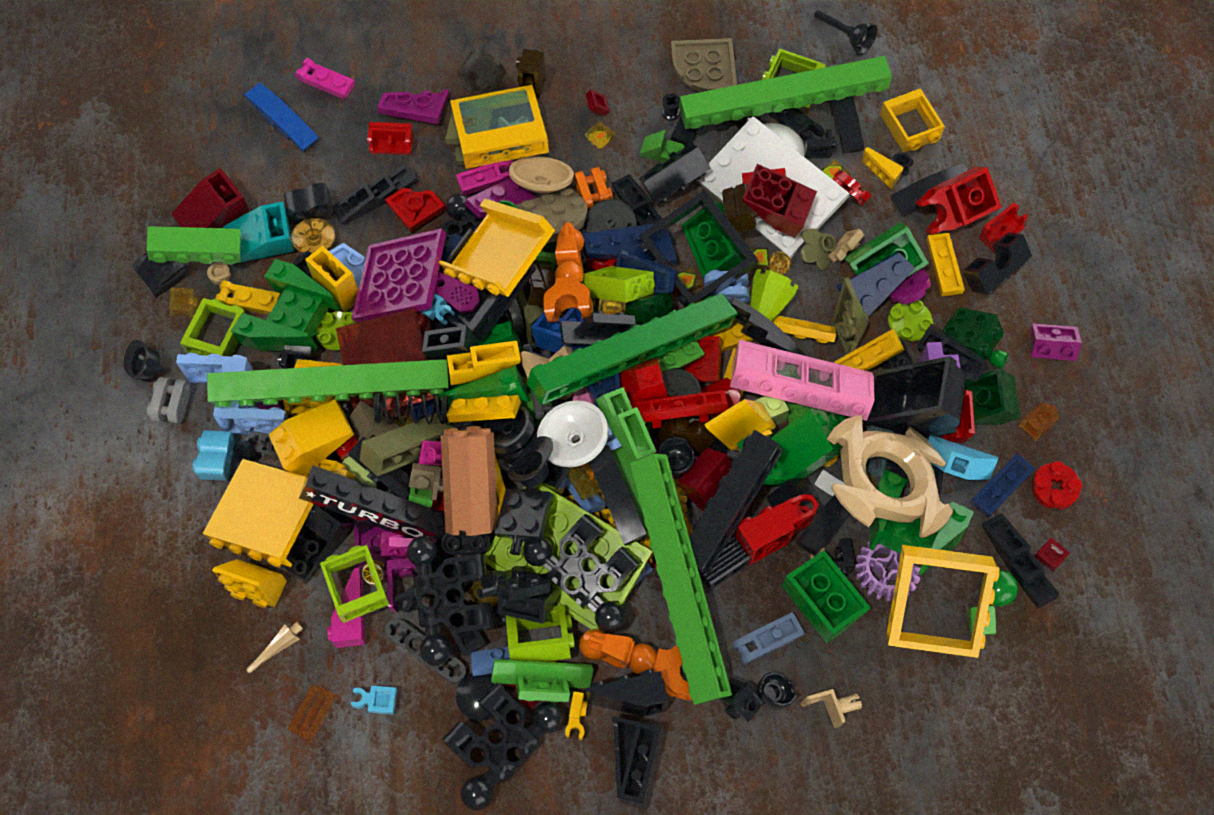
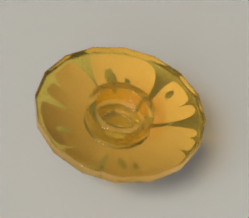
(312, 235)

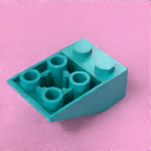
(264, 232)

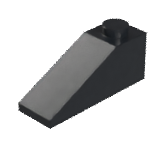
(970, 362)

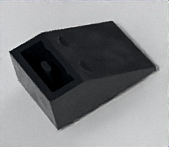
(316, 541)
(635, 696)

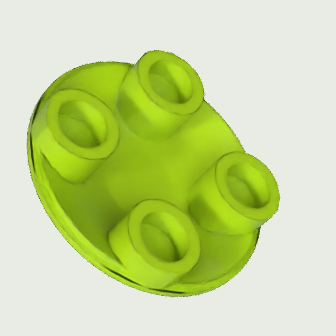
(910, 320)
(327, 328)

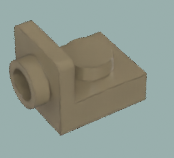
(426, 478)

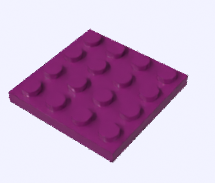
(399, 275)

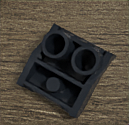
(160, 276)

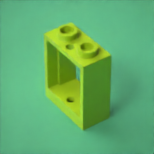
(791, 62)
(619, 283)
(192, 345)
(363, 604)
(543, 649)

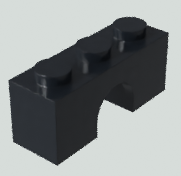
(986, 274)

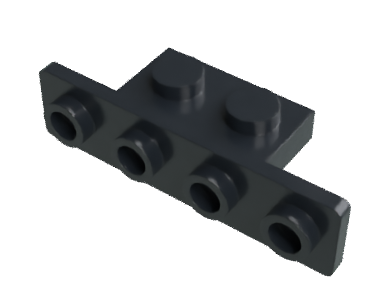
(595, 327)
(395, 481)

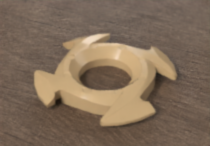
(912, 454)

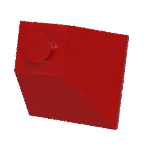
(644, 381)

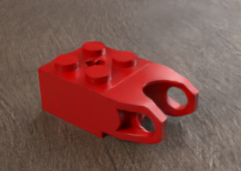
(961, 199)
(774, 527)

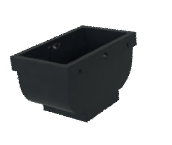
(919, 396)

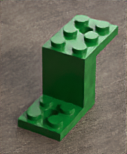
(804, 446)

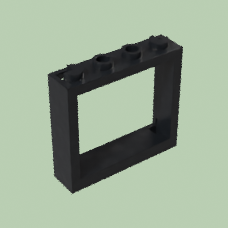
(702, 199)

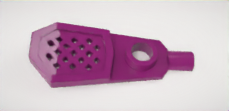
(464, 294)

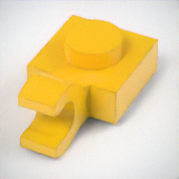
(578, 709)

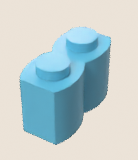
(214, 455)

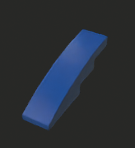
(281, 116)

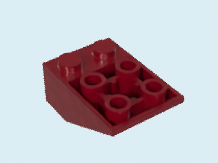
(779, 200)
(211, 203)
(704, 477)

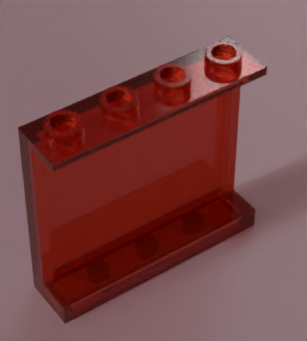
(385, 340)

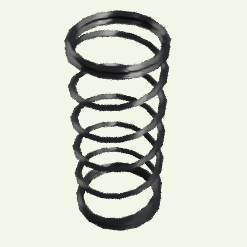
(380, 405)

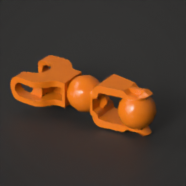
(568, 287)
(621, 653)

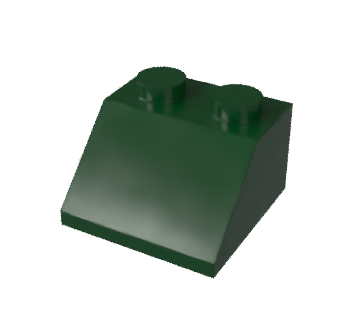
(994, 398)

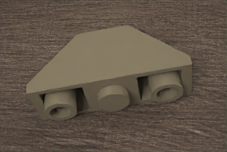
(364, 425)

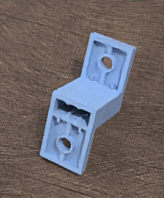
(234, 418)

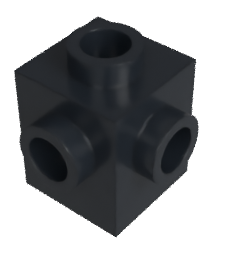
(742, 702)

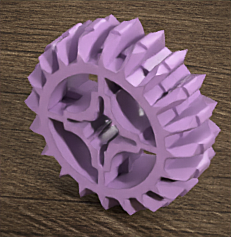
(878, 566)

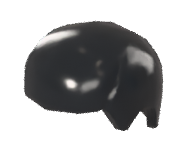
(679, 455)
(776, 691)

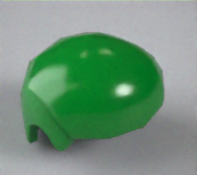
(1005, 589)

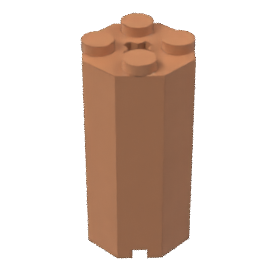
(469, 480)

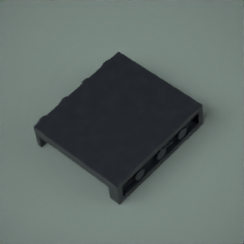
(491, 306)

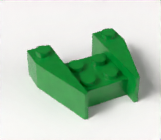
(294, 314)
(502, 383)
(895, 534)

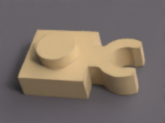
(848, 242)

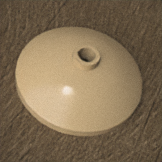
(541, 174)

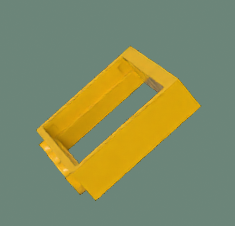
(945, 559)

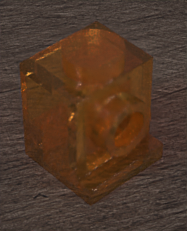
(1040, 420)

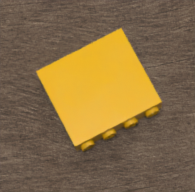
(500, 248)
(259, 513)

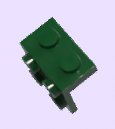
(650, 307)
(975, 330)

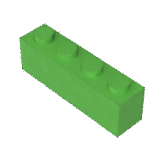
(194, 244)

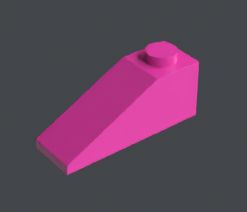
(353, 631)

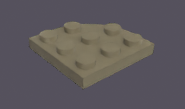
(704, 63)
(558, 209)

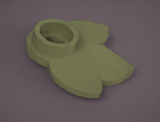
(817, 248)

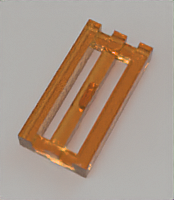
(320, 716)

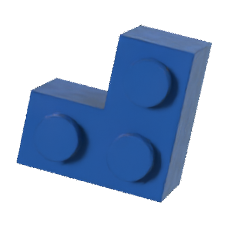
(548, 334)

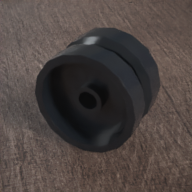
(512, 434)

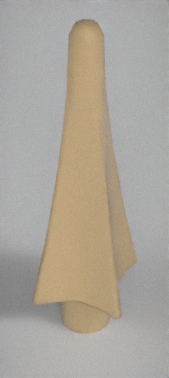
(283, 639)

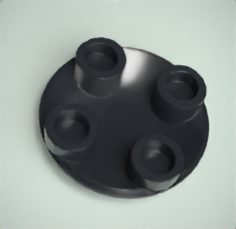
(470, 692)

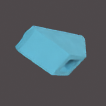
(964, 460)

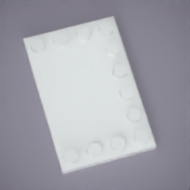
(760, 145)

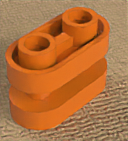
(598, 180)

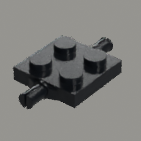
(523, 516)
(514, 584)

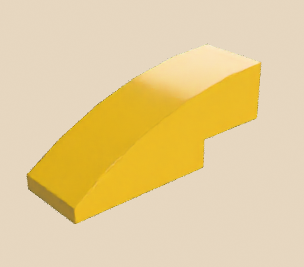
(482, 361)

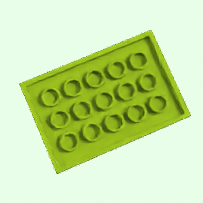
(561, 518)

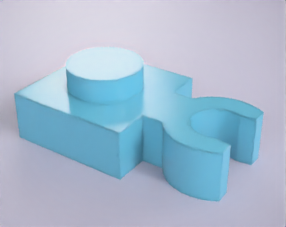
(438, 309)
(379, 700)

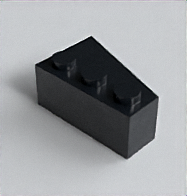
(675, 173)
(637, 759)

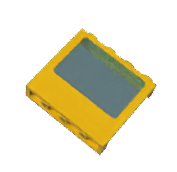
(504, 127)

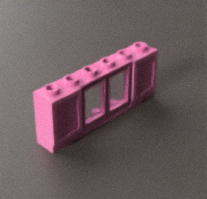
(802, 380)

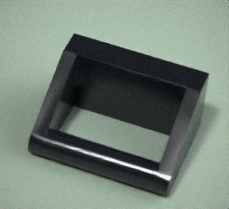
(532, 608)

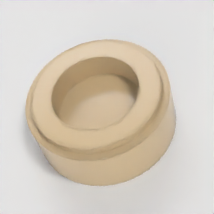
(218, 272)

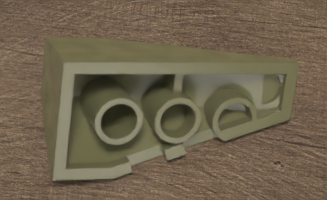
(849, 318)

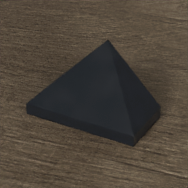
(557, 478)

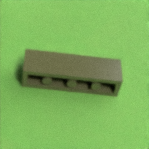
(400, 445)

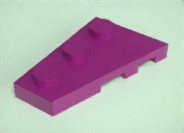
(420, 107)
(506, 190)

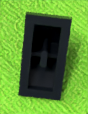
(791, 489)

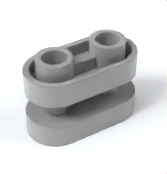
(169, 400)

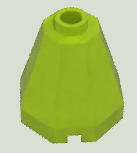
(771, 293)

